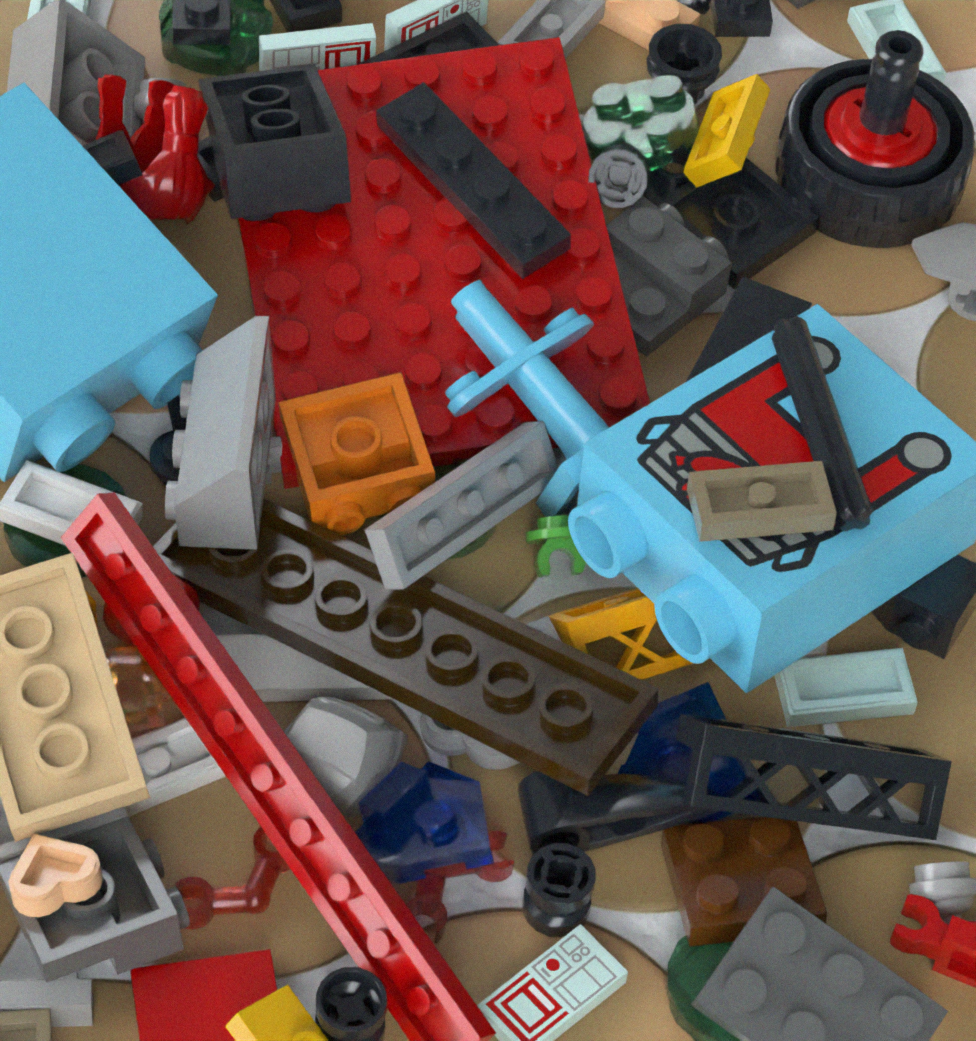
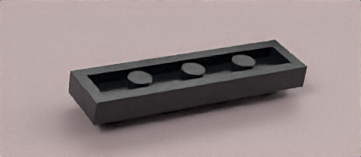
(473, 180)

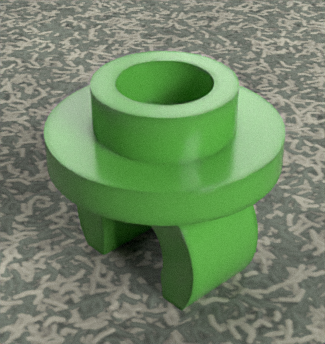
(555, 536)

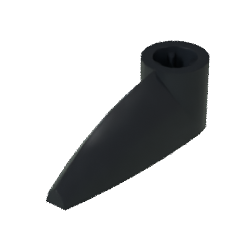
(613, 812)

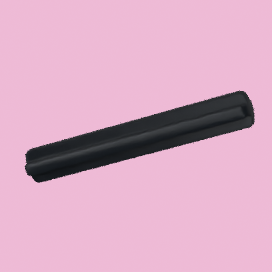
(821, 421)

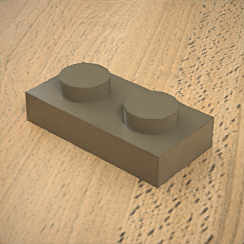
(761, 501)

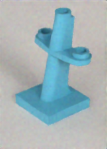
(533, 378)

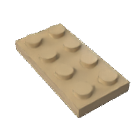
(60, 713)

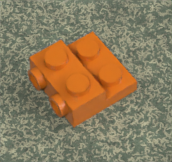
(356, 451)

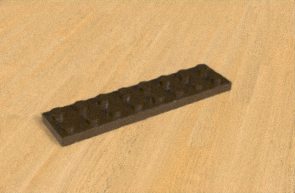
(423, 646)

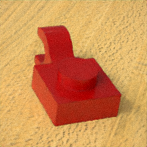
(949, 945)

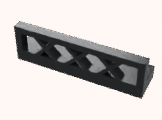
(816, 751)

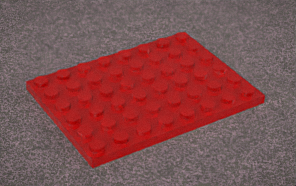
(376, 276)

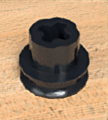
(685, 53)

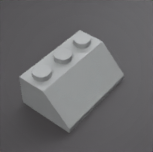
(61, 59)
(224, 441)

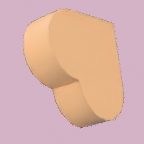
(53, 874)

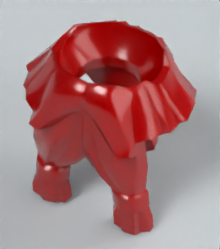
(164, 147)

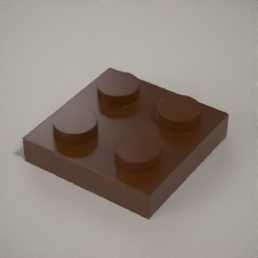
(729, 867)

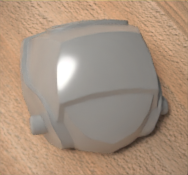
(346, 748)

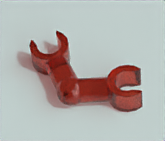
(431, 889)
(249, 898)

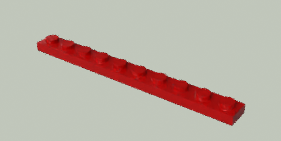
(272, 776)

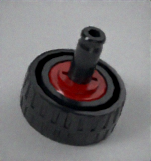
(876, 147)

